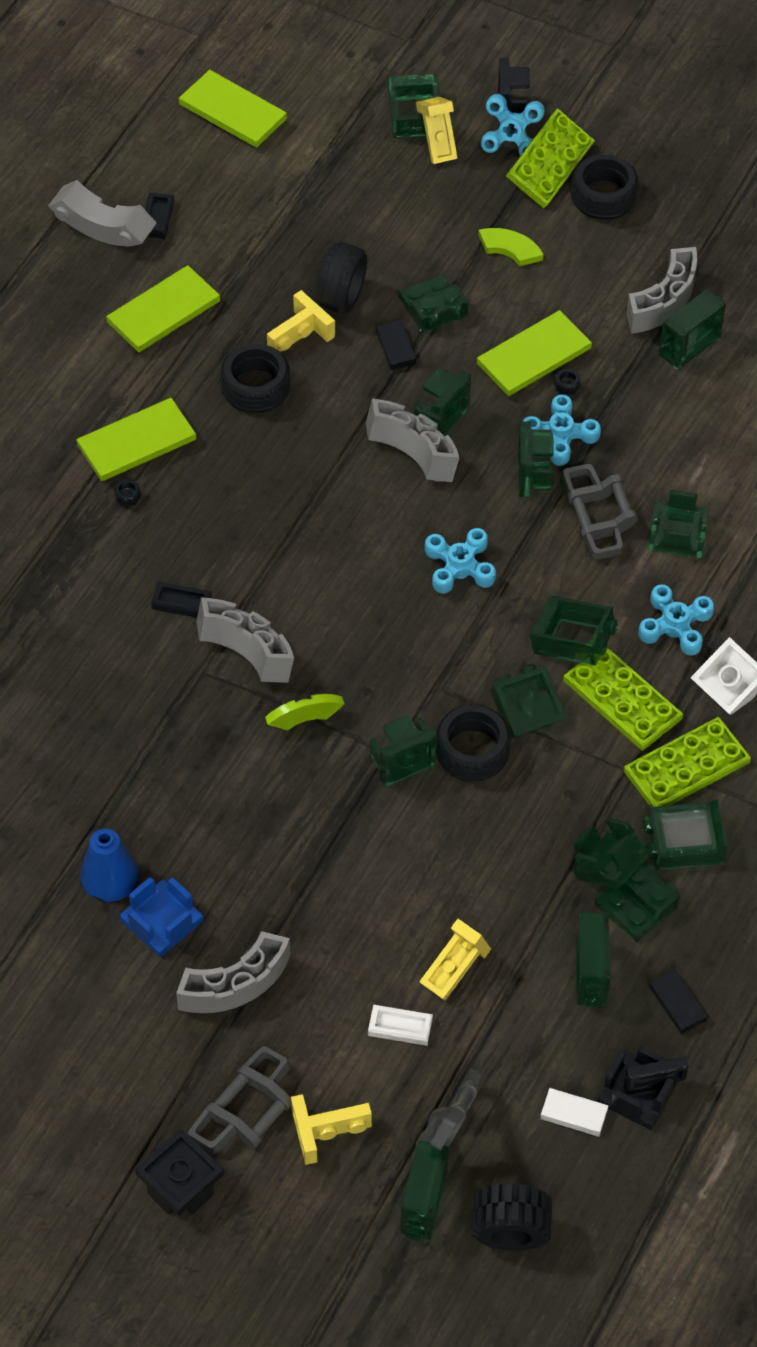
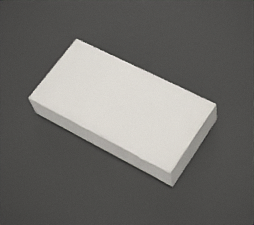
(400, 1025)
(574, 1112)

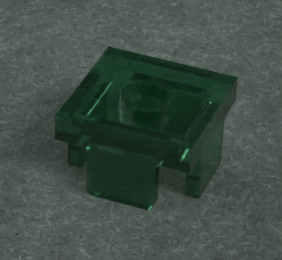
(452, 399)
(534, 473)
(679, 525)
(409, 753)
(613, 857)

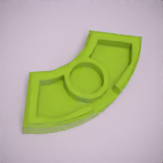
(510, 244)
(293, 713)

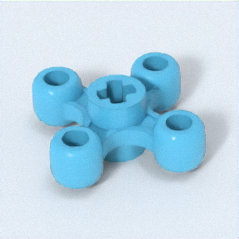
(505, 118)
(565, 429)
(460, 560)
(676, 620)

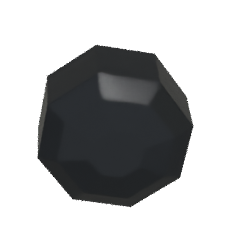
(567, 381)
(127, 492)

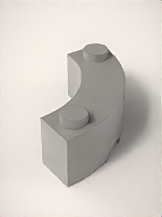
(101, 222)
(654, 305)
(414, 436)
(248, 635)
(234, 986)

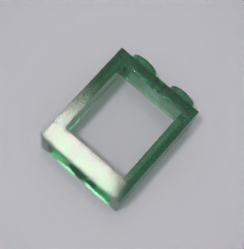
(410, 88)
(692, 329)
(577, 612)

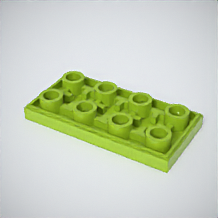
(233, 108)
(550, 158)
(163, 308)
(534, 353)
(136, 439)
(624, 699)
(687, 764)

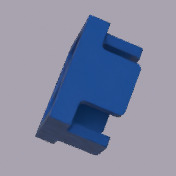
(161, 914)

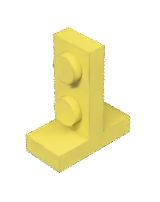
(438, 128)
(307, 318)
(455, 960)
(326, 1125)

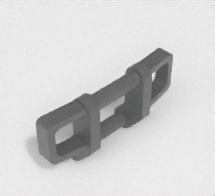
(595, 492)
(446, 1121)
(233, 1124)

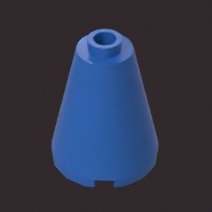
(108, 867)

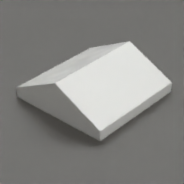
(729, 677)

